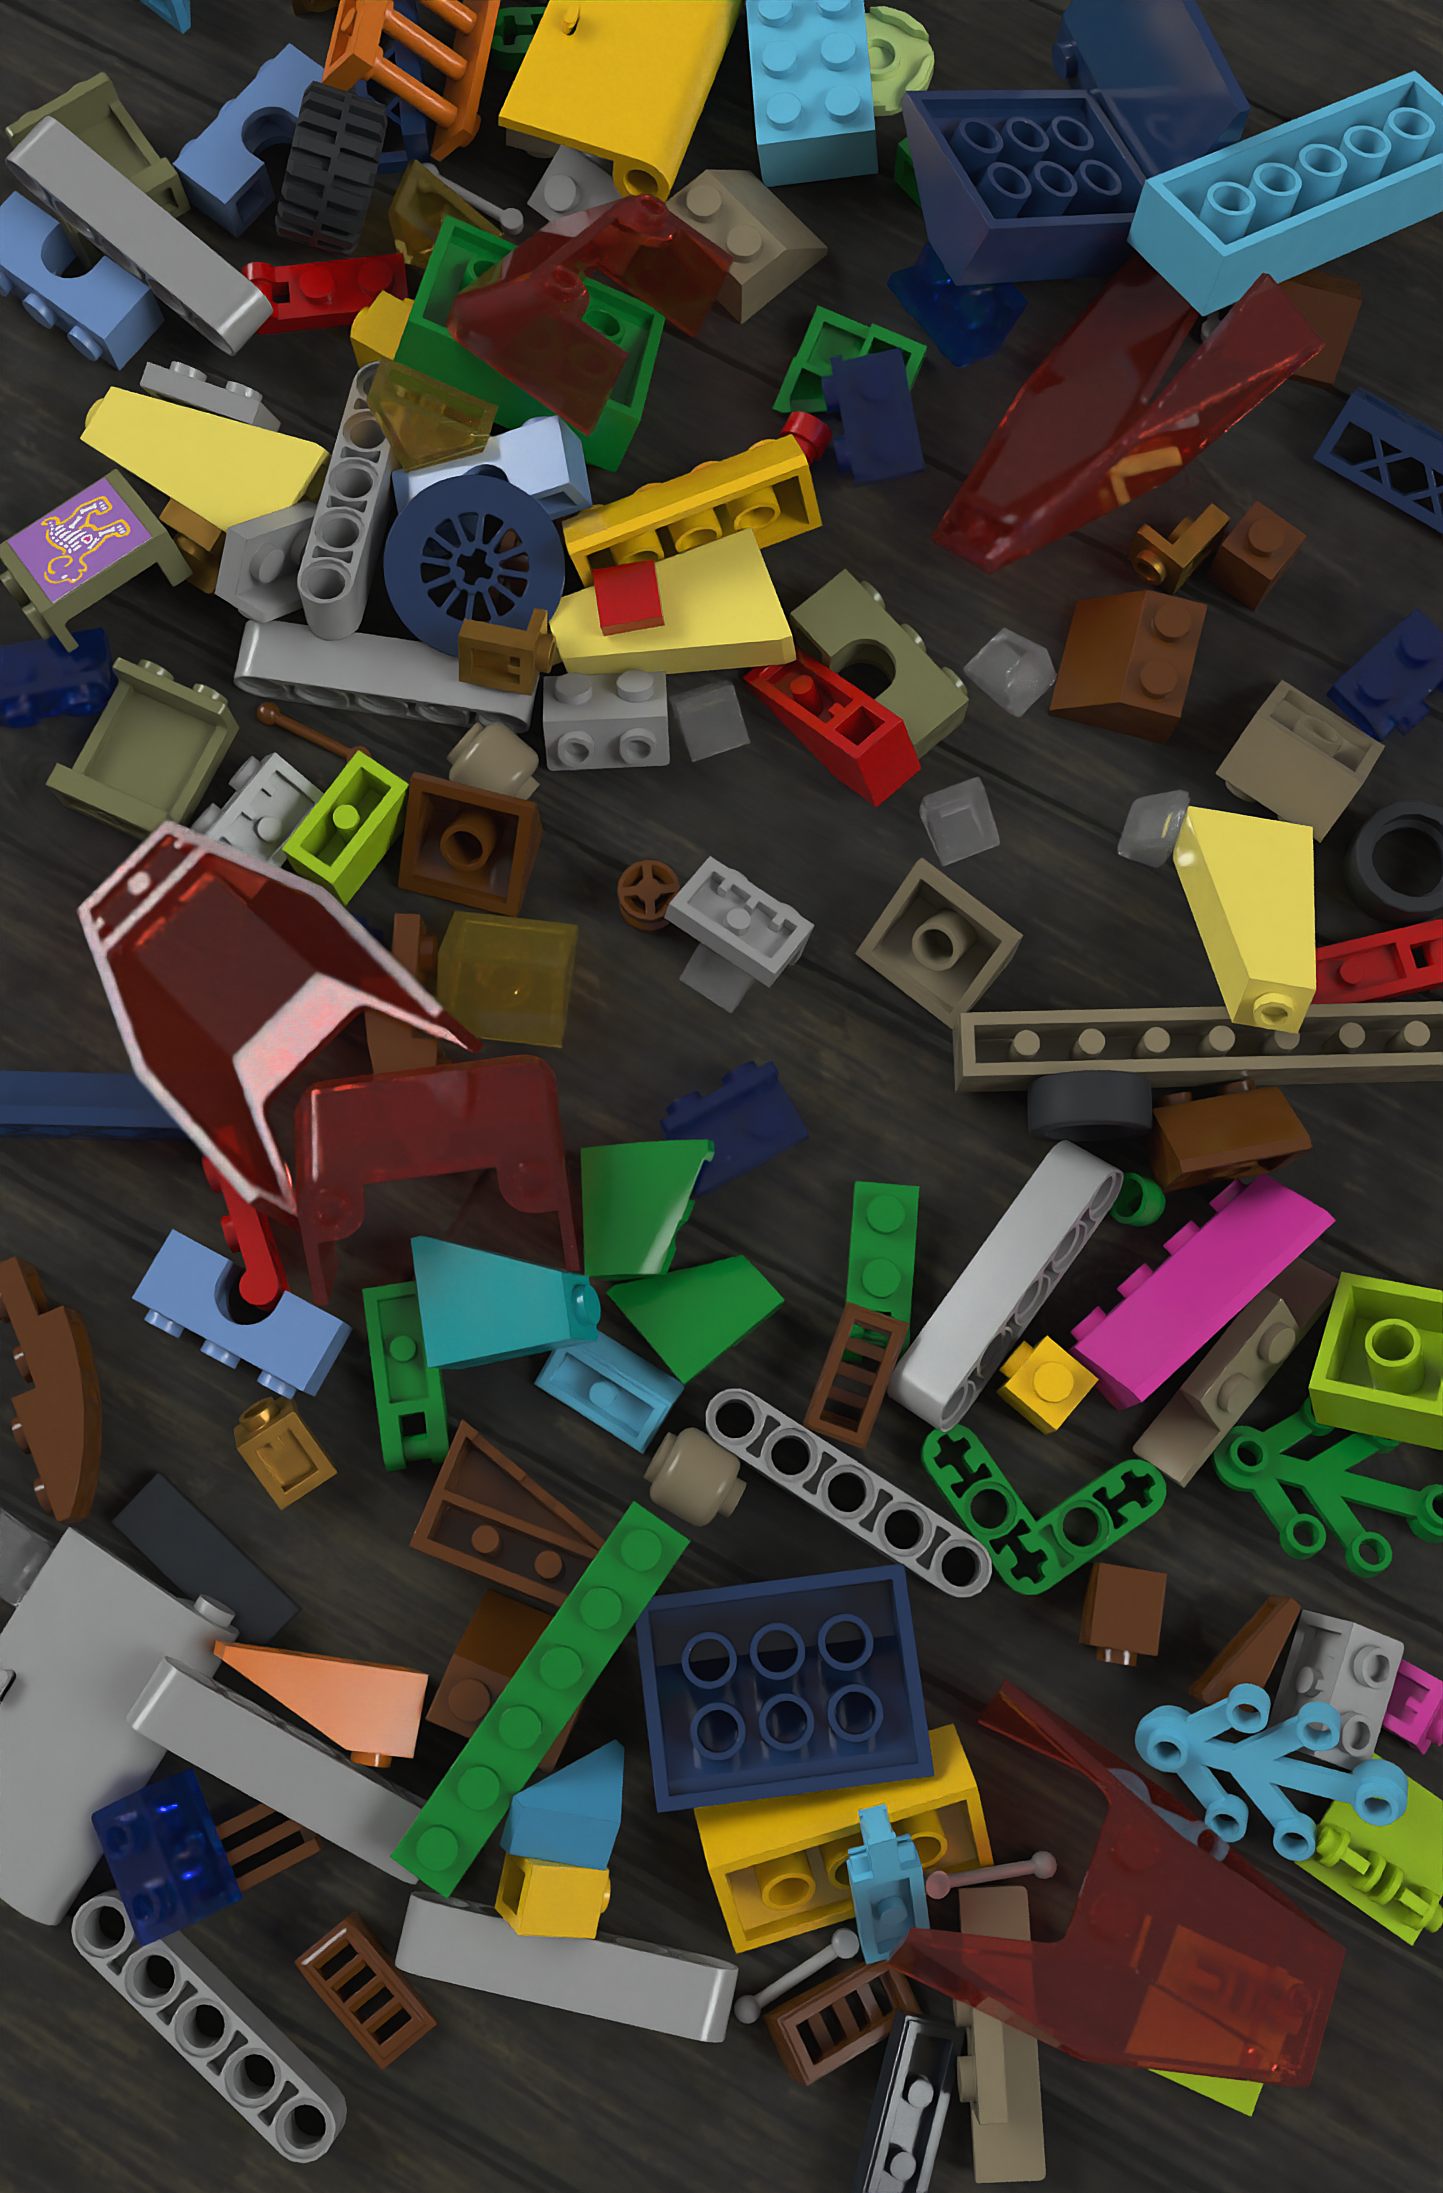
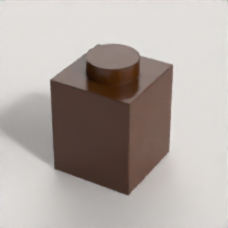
(1255, 555)
(1122, 1612)

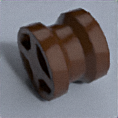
(648, 883)

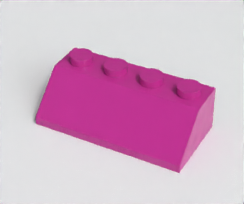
(1196, 1288)

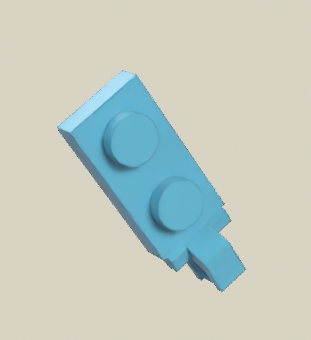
(885, 1885)

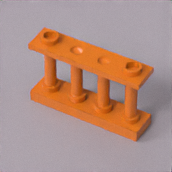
(357, 56)

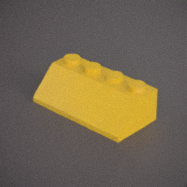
(755, 489)
(785, 1857)

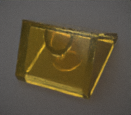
(508, 976)

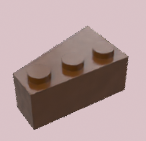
(503, 1524)

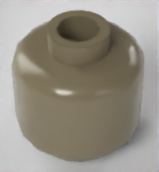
(494, 761)
(695, 1477)

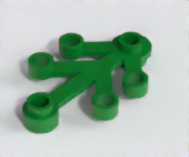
(1326, 1487)

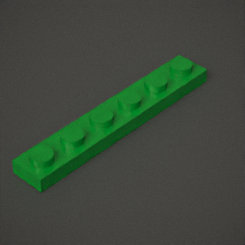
(539, 1700)

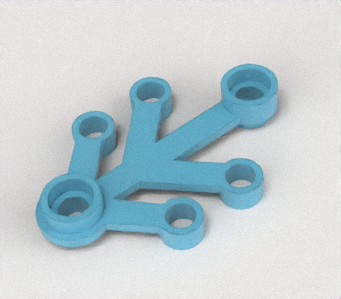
(1260, 1765)

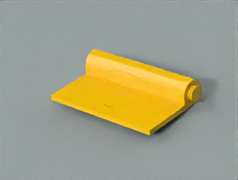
(622, 82)

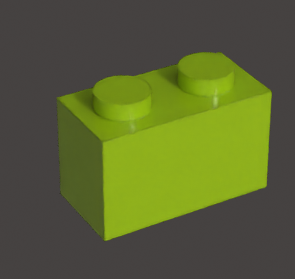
(350, 828)

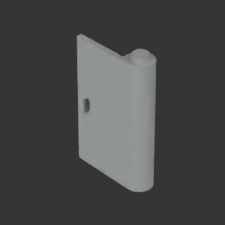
(78, 1664)

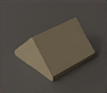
(939, 944)

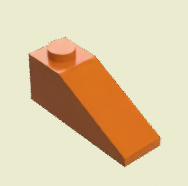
(351, 1701)

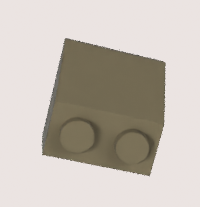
(755, 229)
(1299, 760)

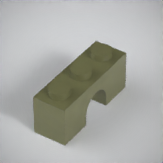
(850, 626)

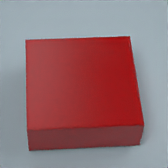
(628, 597)

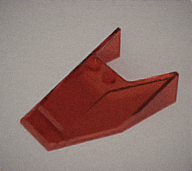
(1082, 424)
(232, 987)
(1171, 1947)

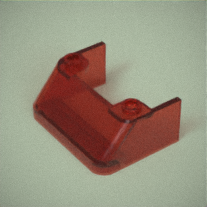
(531, 303)
(423, 1126)

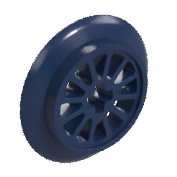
(446, 503)

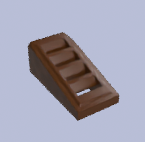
(837, 1425)
(1248, 1655)
(805, 2007)
(347, 2008)

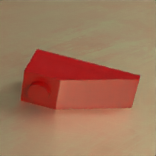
(839, 725)

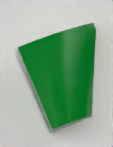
(834, 336)
(636, 1204)
(697, 1311)

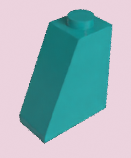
(497, 1306)

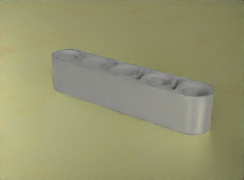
(139, 235)
(349, 519)
(370, 677)
(1005, 1285)
(879, 1499)
(276, 1763)
(595, 1977)
(216, 2058)

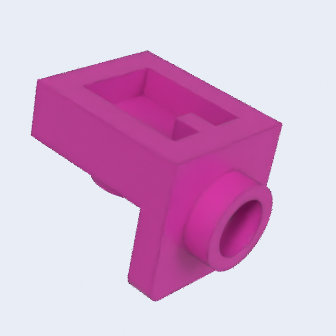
(1415, 1708)

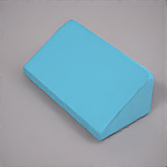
(612, 1388)

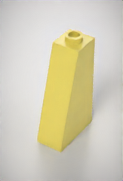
(205, 460)
(715, 615)
(1254, 911)

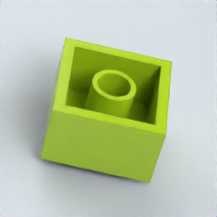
(1382, 1361)

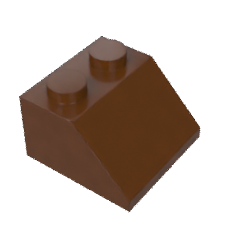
(1129, 663)
(1222, 1136)
(484, 1664)

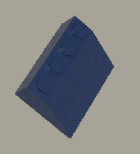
(1153, 77)
(1021, 183)
(782, 1688)

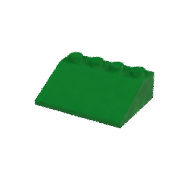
(426, 345)

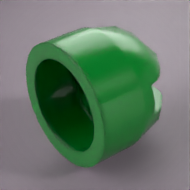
(1140, 1193)

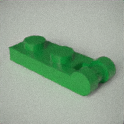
(882, 1257)
(402, 1377)

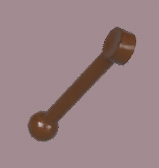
(270, 714)

